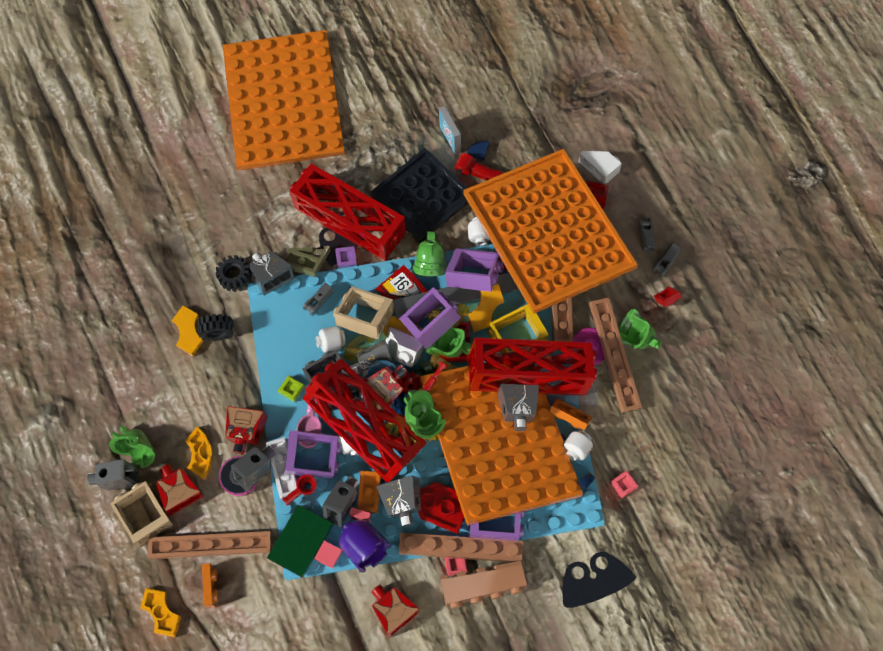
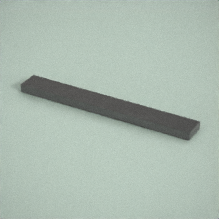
(456, 295)

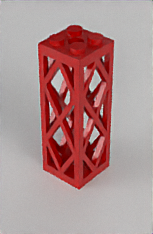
(305, 199)
(572, 382)
(352, 423)

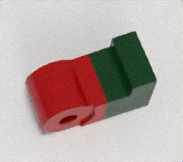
(412, 379)

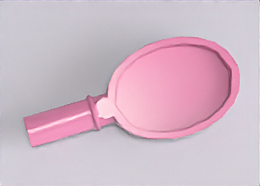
(310, 424)

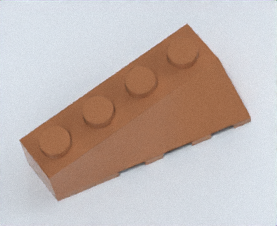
(483, 584)

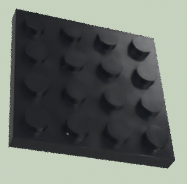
(422, 194)

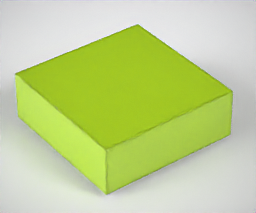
(291, 388)

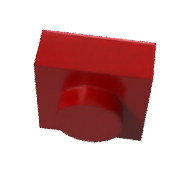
(667, 296)

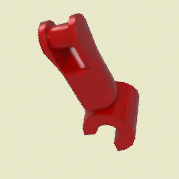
(478, 170)

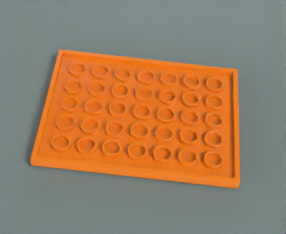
(282, 100)
(549, 230)
(489, 461)

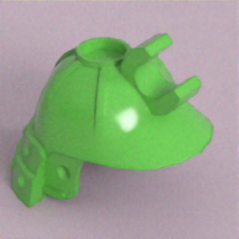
(430, 258)
(637, 331)
(450, 344)
(422, 415)
(133, 443)

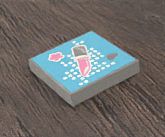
(450, 129)

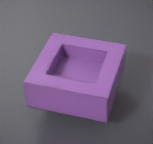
(346, 257)

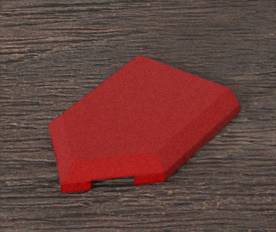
(441, 507)

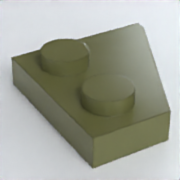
(306, 259)

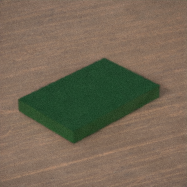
(300, 541)

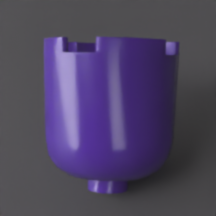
(363, 544)

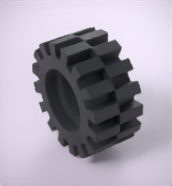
(228, 265)
(215, 327)

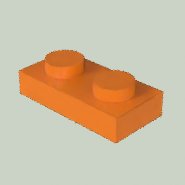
(570, 414)
(368, 493)
(210, 594)

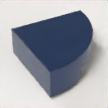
(479, 150)
(586, 481)

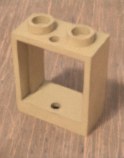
(355, 295)
(151, 530)

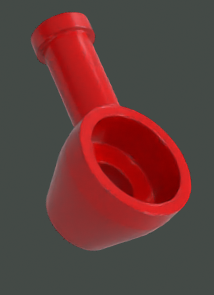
(301, 482)

